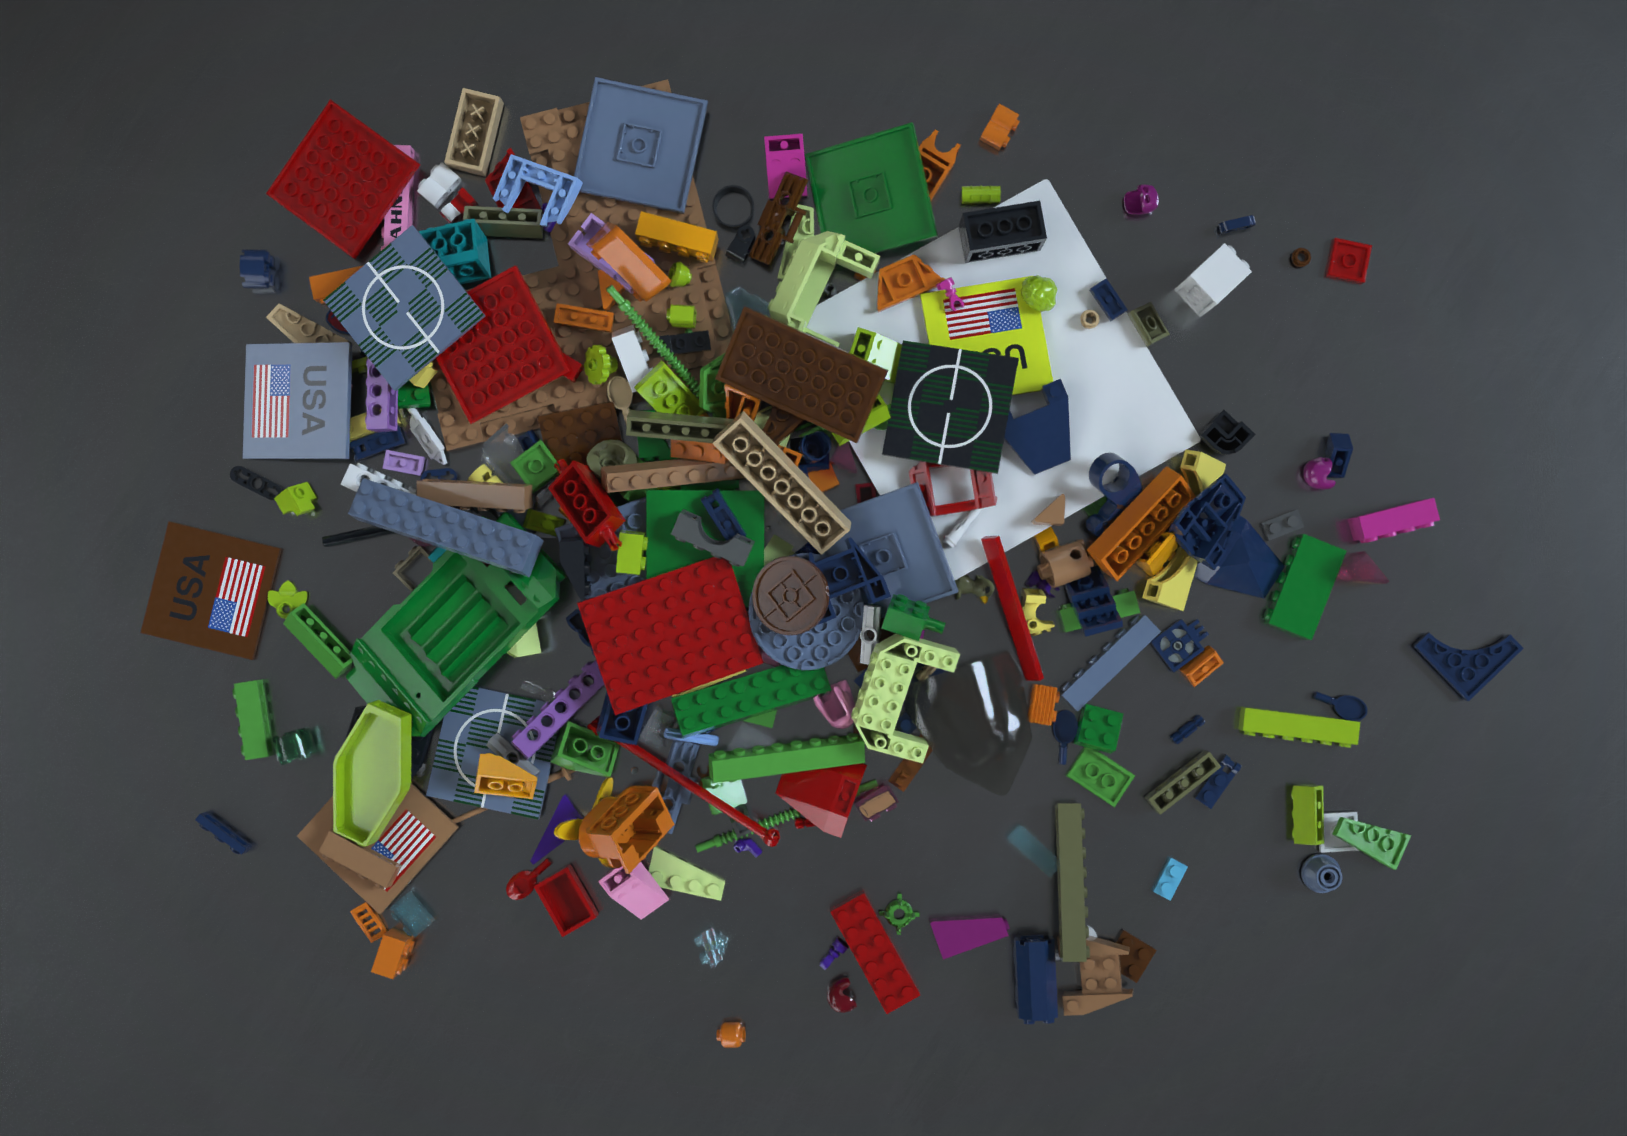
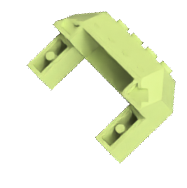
(809, 275)
(886, 688)

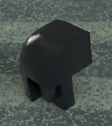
(1226, 434)

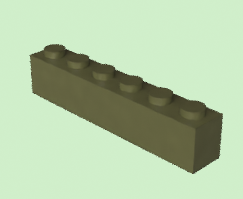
(674, 426)

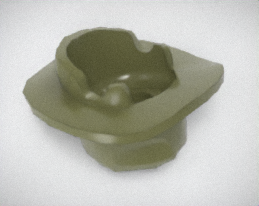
(609, 454)

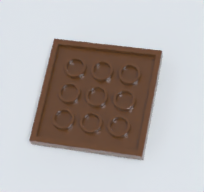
(576, 431)

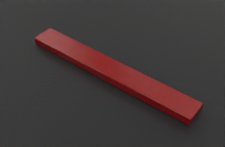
(1012, 608)

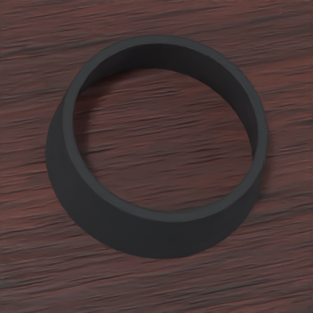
(732, 188)

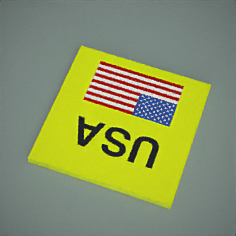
(992, 322)

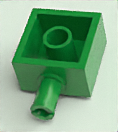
(910, 618)

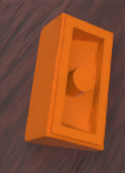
(1201, 666)

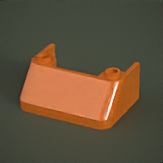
(628, 261)

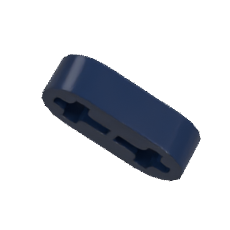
(1237, 224)
(440, 472)

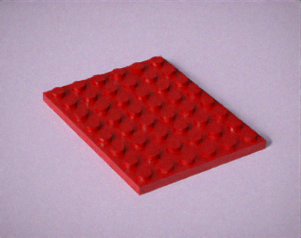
(670, 633)

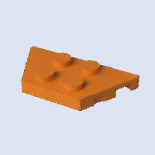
(904, 281)

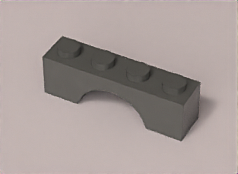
(690, 529)

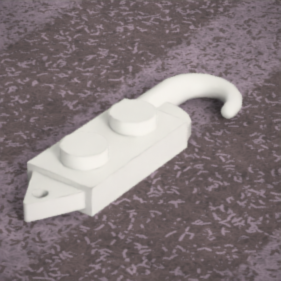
(425, 436)

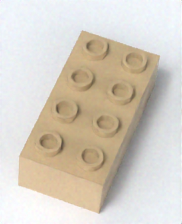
(474, 132)

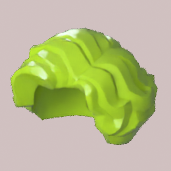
(1039, 293)

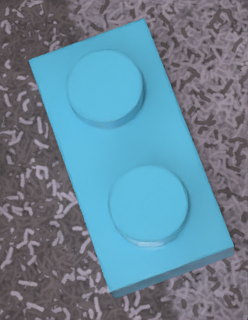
(1169, 878)

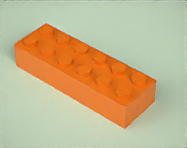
(1141, 523)

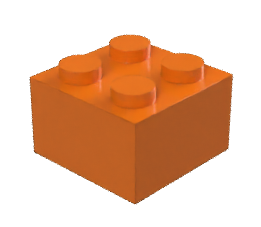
(393, 953)

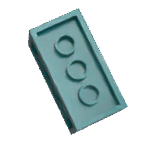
(462, 249)

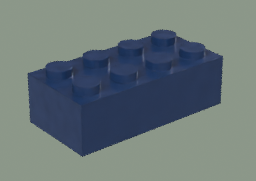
(621, 727)

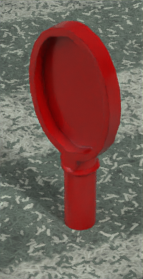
(522, 882)

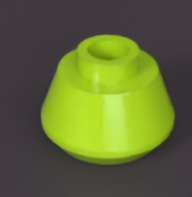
(679, 275)

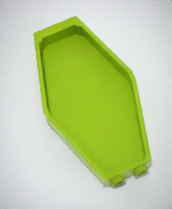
(372, 773)

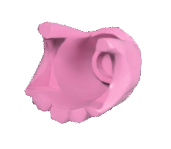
(837, 705)

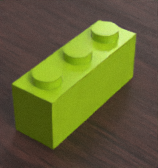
(1308, 814)

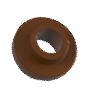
(1306, 255)

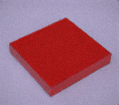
(1349, 260)

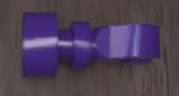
(1034, 579)
(839, 947)

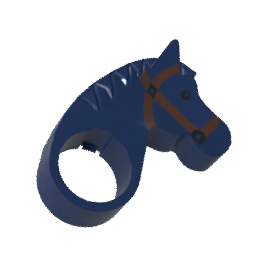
(1118, 493)

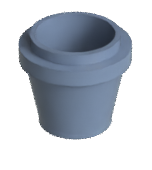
(1314, 870)

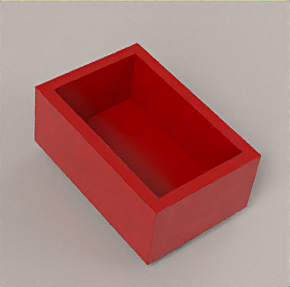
(566, 900)

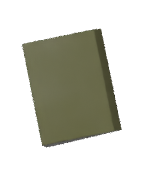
(1148, 324)

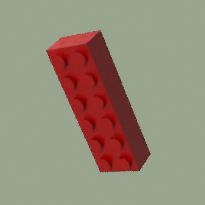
(874, 951)

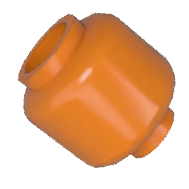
(731, 1034)

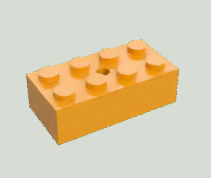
(676, 237)

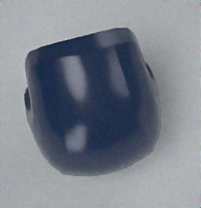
(817, 443)

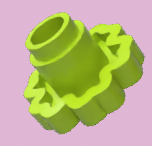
(599, 364)

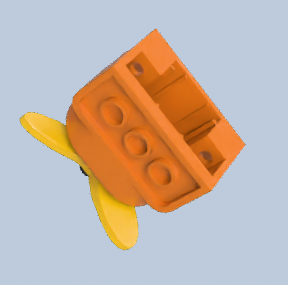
(620, 827)

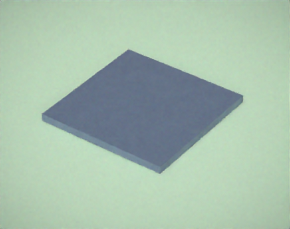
(640, 145)
(901, 544)

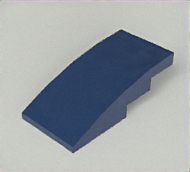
(1093, 603)

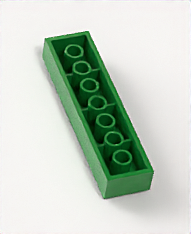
(747, 698)

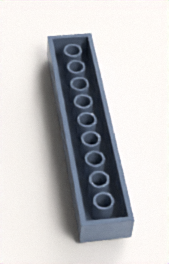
(446, 527)

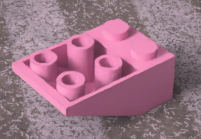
(634, 891)

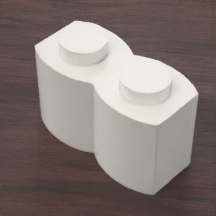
(439, 185)

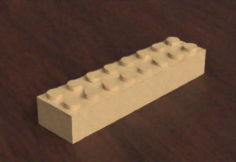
(782, 482)

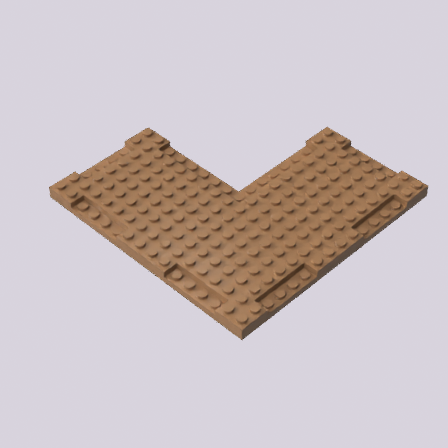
(555, 142)

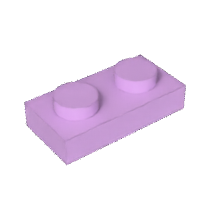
(403, 462)

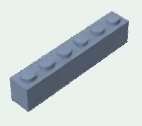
(1109, 662)

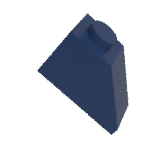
(1339, 450)

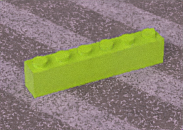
(1300, 726)

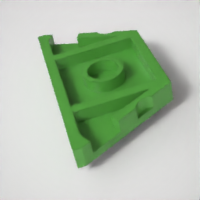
(712, 392)

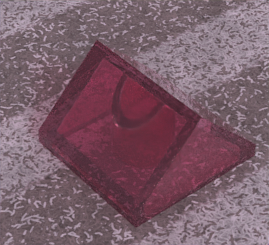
(843, 459)

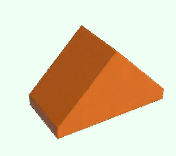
(605, 281)

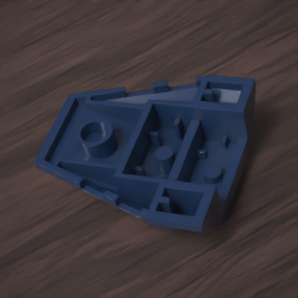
(1208, 520)
(1247, 564)

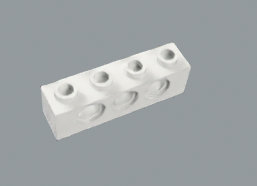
(357, 472)

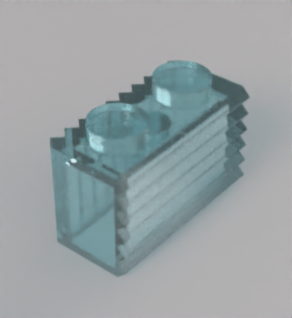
(411, 914)

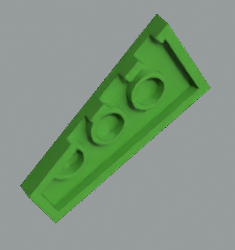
(1378, 843)

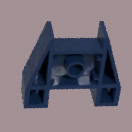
(848, 572)

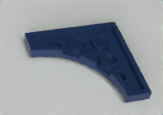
(1468, 669)

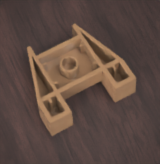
(1099, 978)

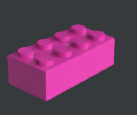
(1398, 518)

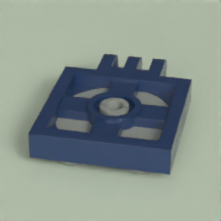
(1179, 643)

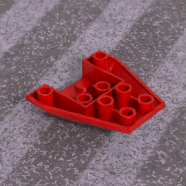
(823, 794)

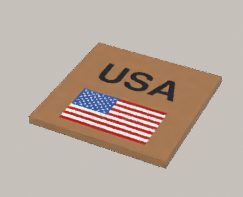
(409, 839)

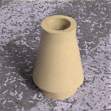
(1093, 315)

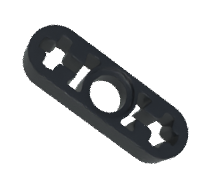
(241, 481)

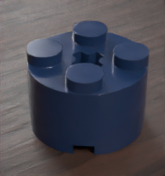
(256, 268)

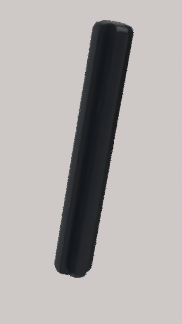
(354, 535)

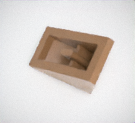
(1053, 514)

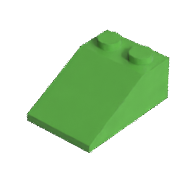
(584, 751)

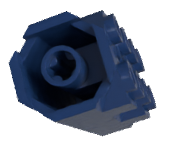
(1035, 979)

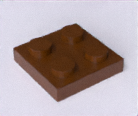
(1139, 955)

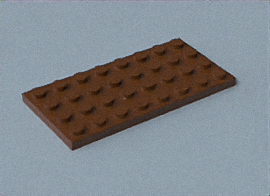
(801, 374)

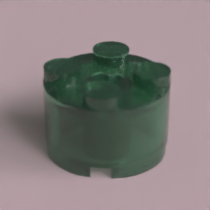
(293, 745)

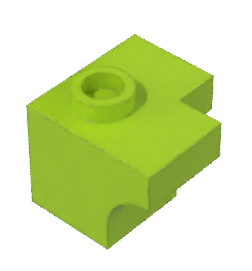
(296, 499)

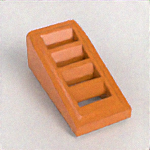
(364, 925)

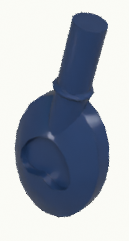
(1346, 706)
(1064, 731)

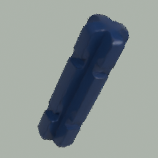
(1188, 729)

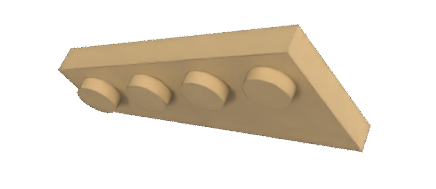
(299, 328)

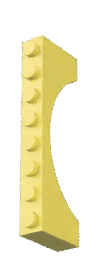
(1173, 583)

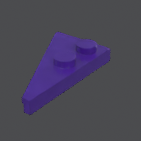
(565, 811)

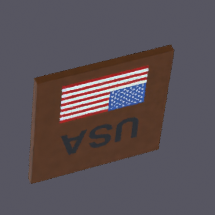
(211, 590)

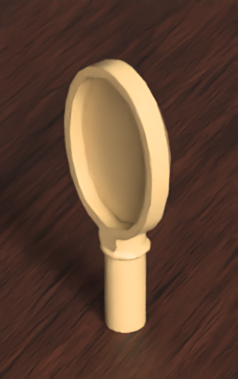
(621, 393)

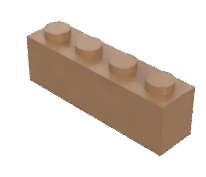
(363, 860)

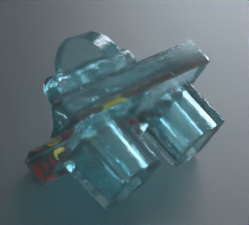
(713, 947)

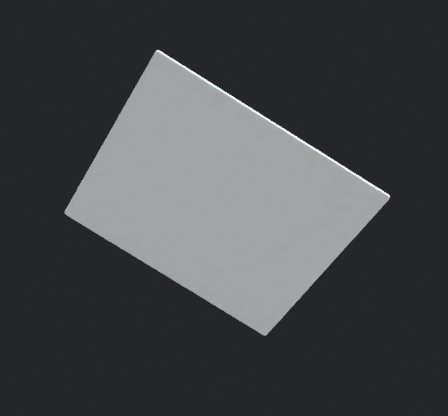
(1110, 379)

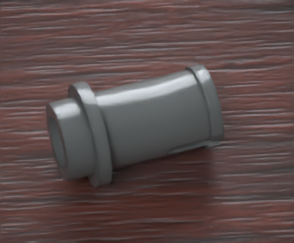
(830, 291)

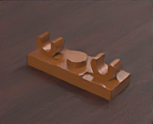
(906, 771)

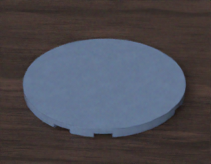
(820, 645)

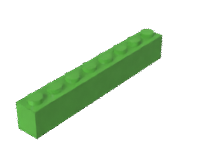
(786, 758)

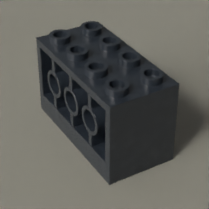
(1002, 231)

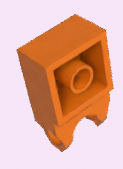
(936, 164)

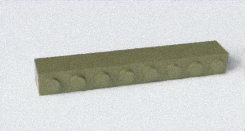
(1071, 882)

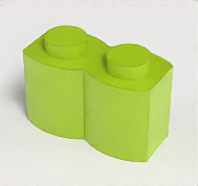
(682, 316)

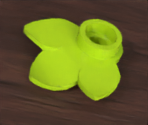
(287, 596)

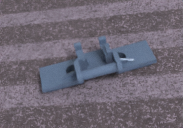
(679, 752)

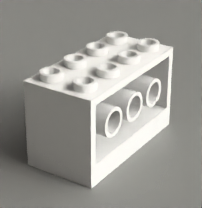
(1213, 280)

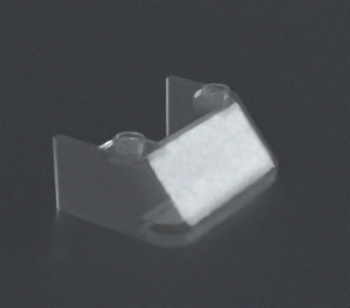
(497, 455)

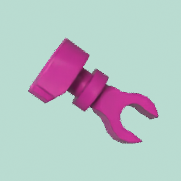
(950, 292)

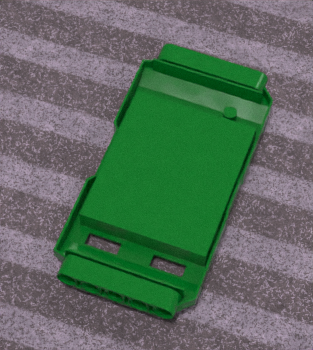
(449, 633)

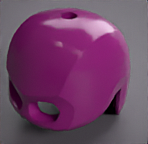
(1142, 200)
(1316, 472)

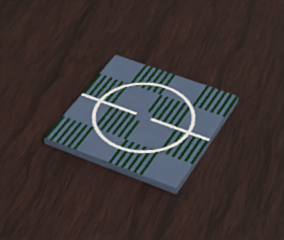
(404, 308)
(465, 737)

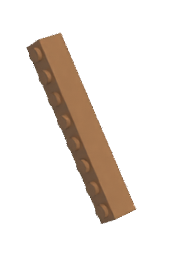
(665, 474)

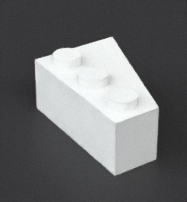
(631, 355)

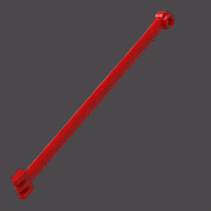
(770, 837)

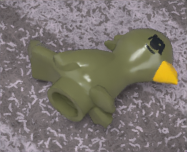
(981, 587)

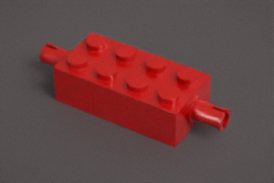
(586, 504)

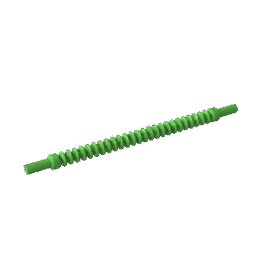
(624, 305)
(719, 840)

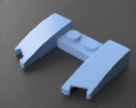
(520, 170)

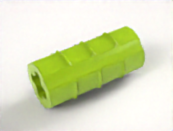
(980, 194)

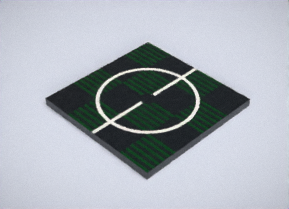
(950, 407)

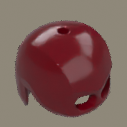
(836, 998)

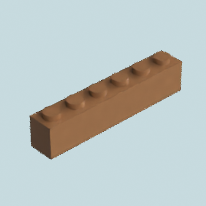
(477, 494)

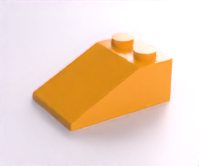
(1157, 554)
(503, 778)

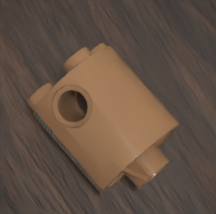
(1065, 563)

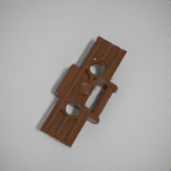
(774, 215)

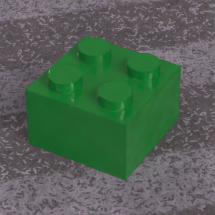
(1098, 728)

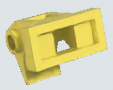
(1031, 600)

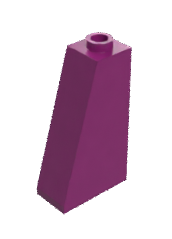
(965, 933)

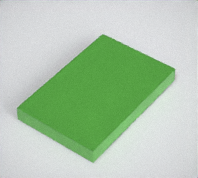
(1100, 775)

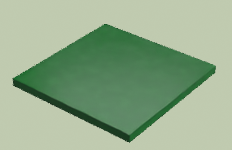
(873, 190)
(667, 553)

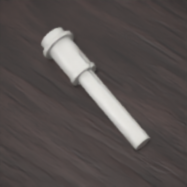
(960, 529)

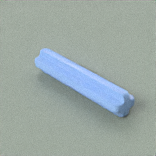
(701, 738)

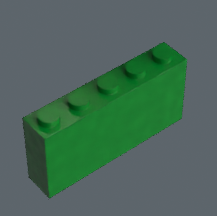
(1304, 586)

